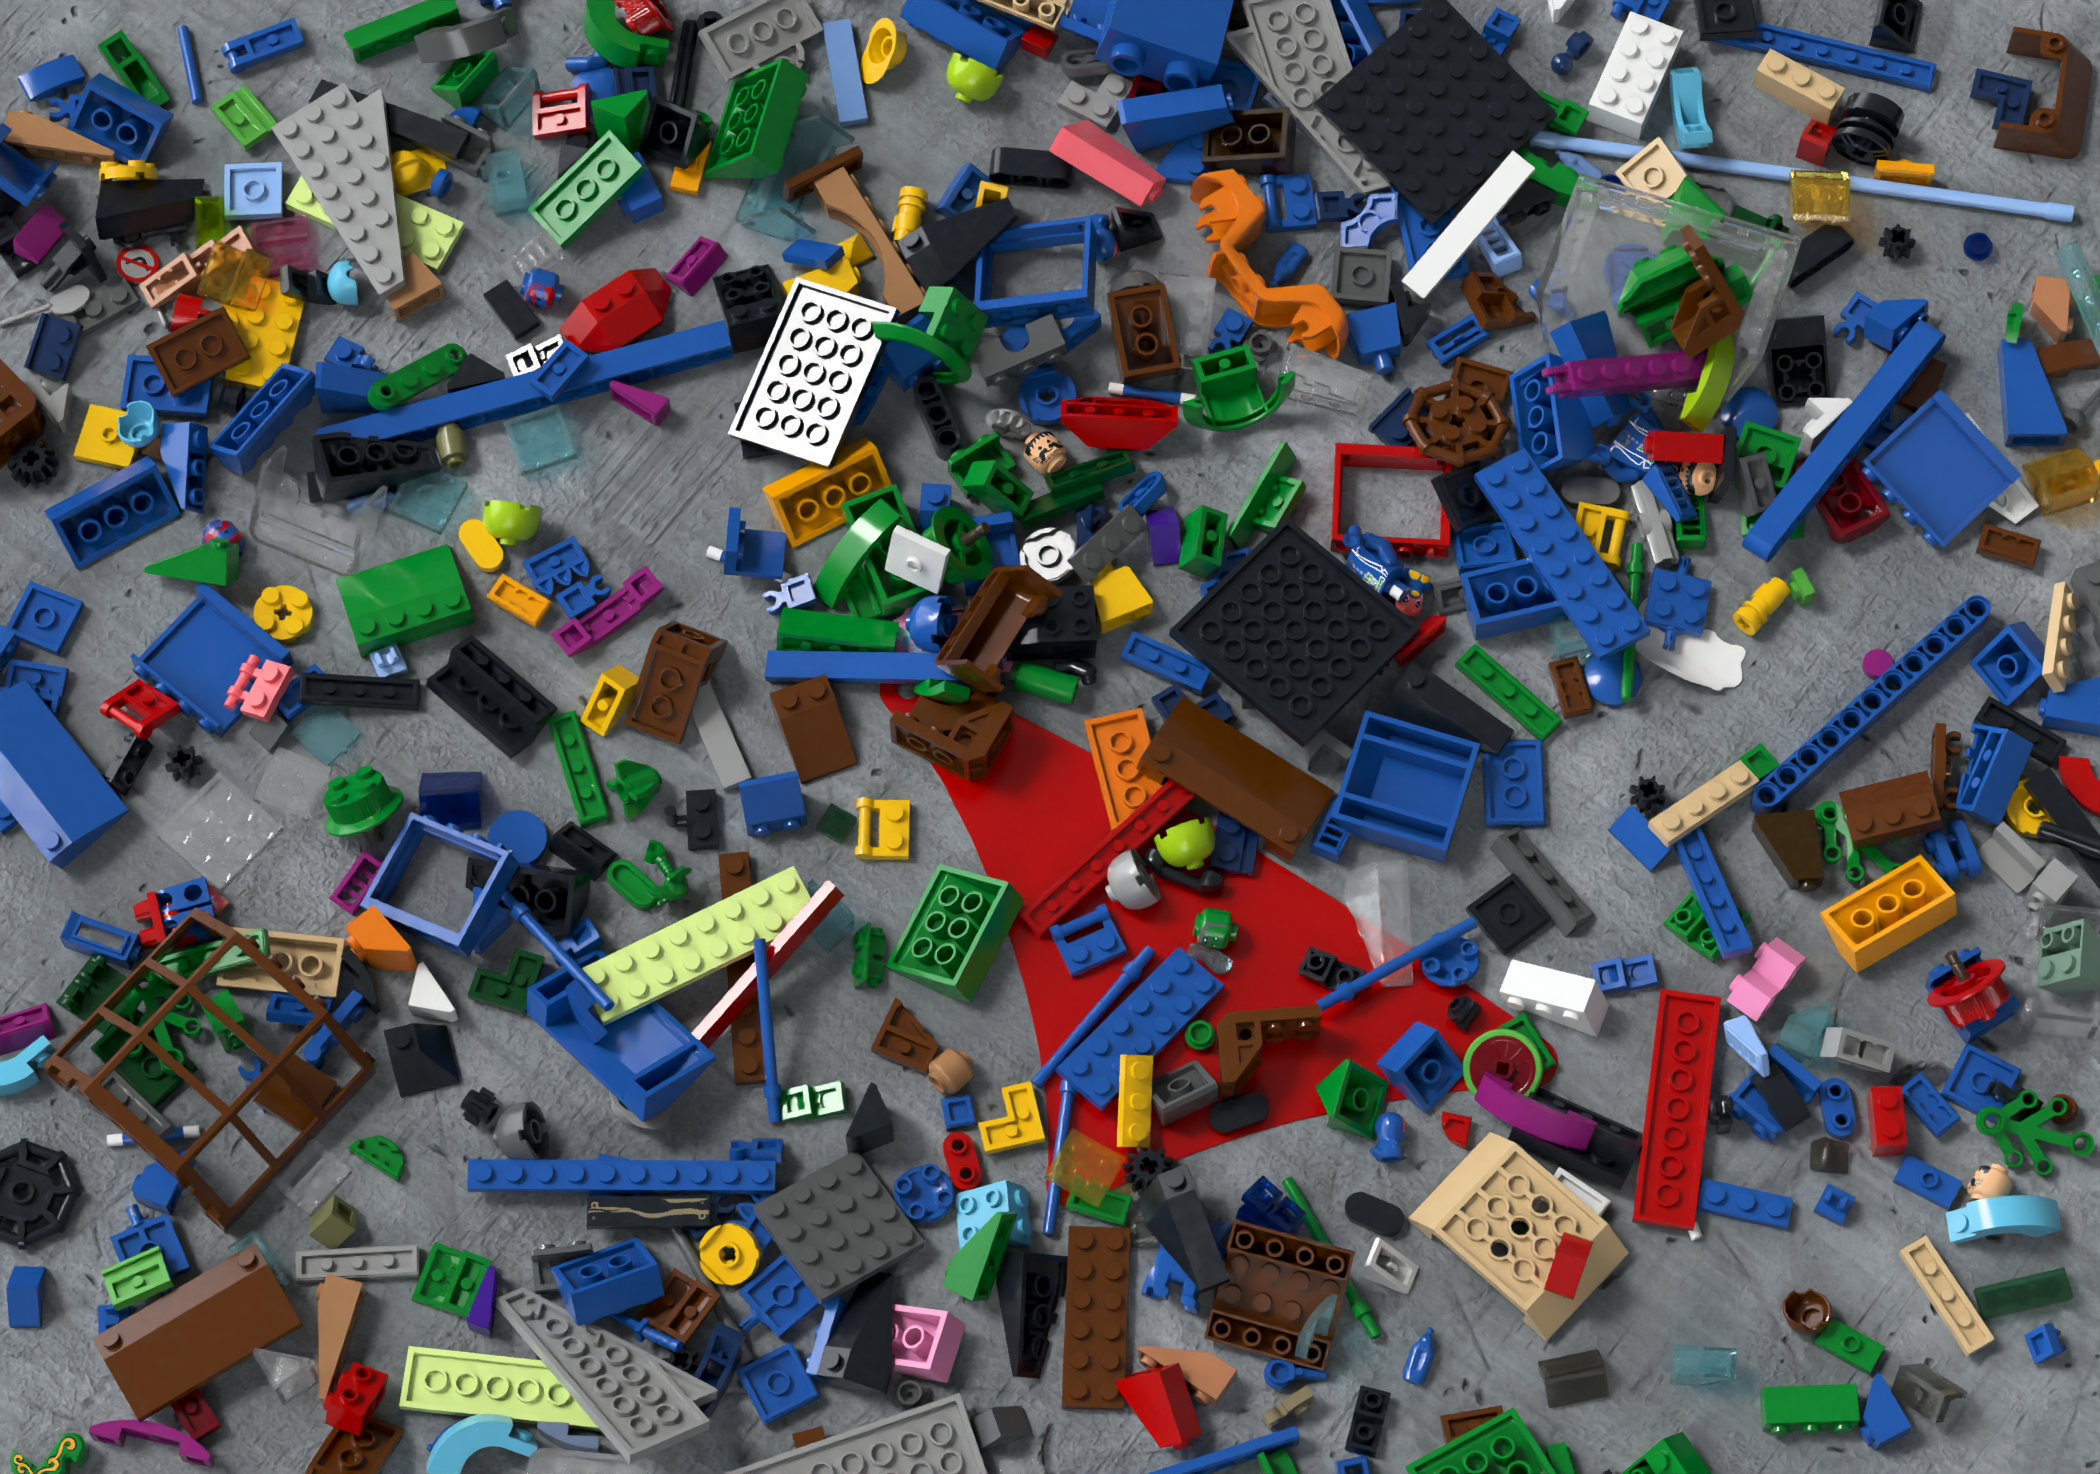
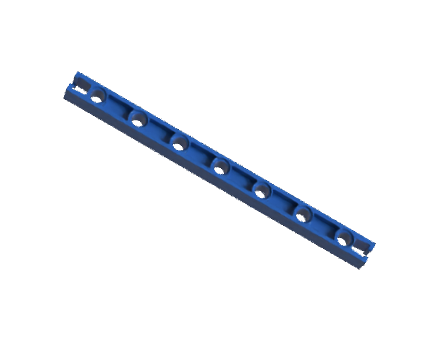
(516, 396)

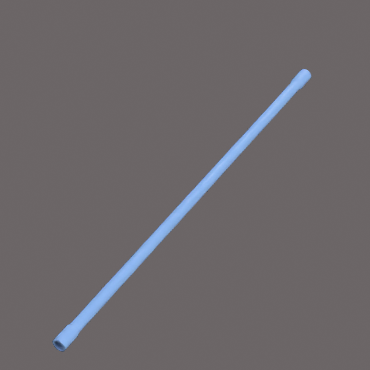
(2048, 210)

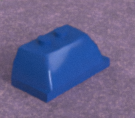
(1549, 428)

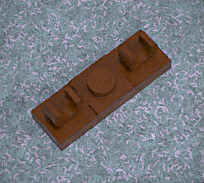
(1939, 768)

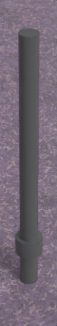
(720, 1309)

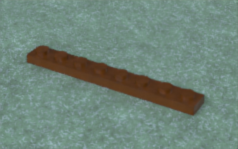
(746, 1027)

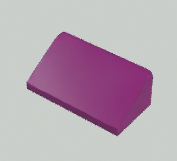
(39, 235)
(697, 266)
(25, 1027)

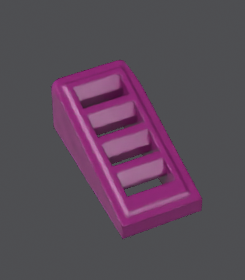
(643, 403)
(351, 876)

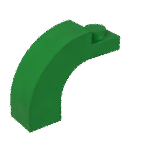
(616, 42)

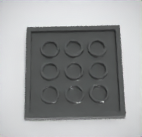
(838, 1227)

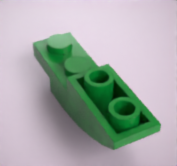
(1558, 179)

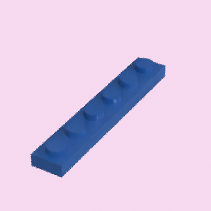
(1712, 895)

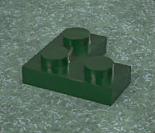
(510, 990)

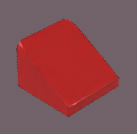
(1039, 41)

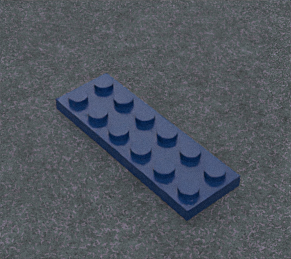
(1140, 1026)

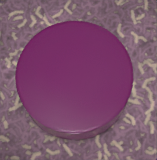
(1876, 663)

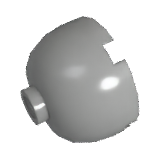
(1131, 882)

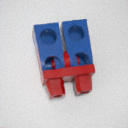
(169, 908)

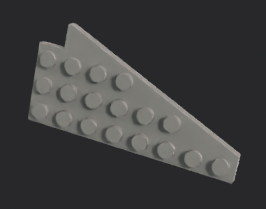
(1298, 58)
(349, 168)
(623, 1389)

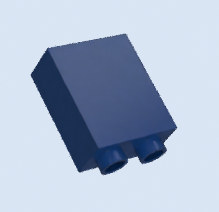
(1165, 39)

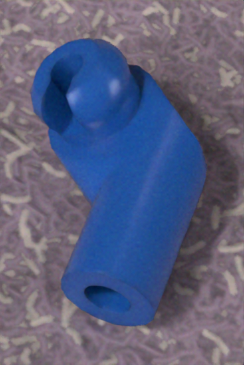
(585, 63)

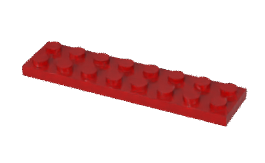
(1676, 1110)

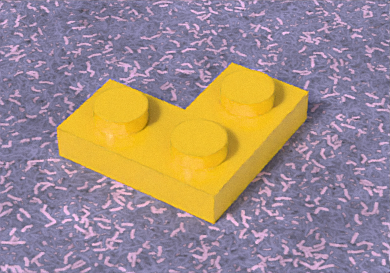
(1019, 1127)

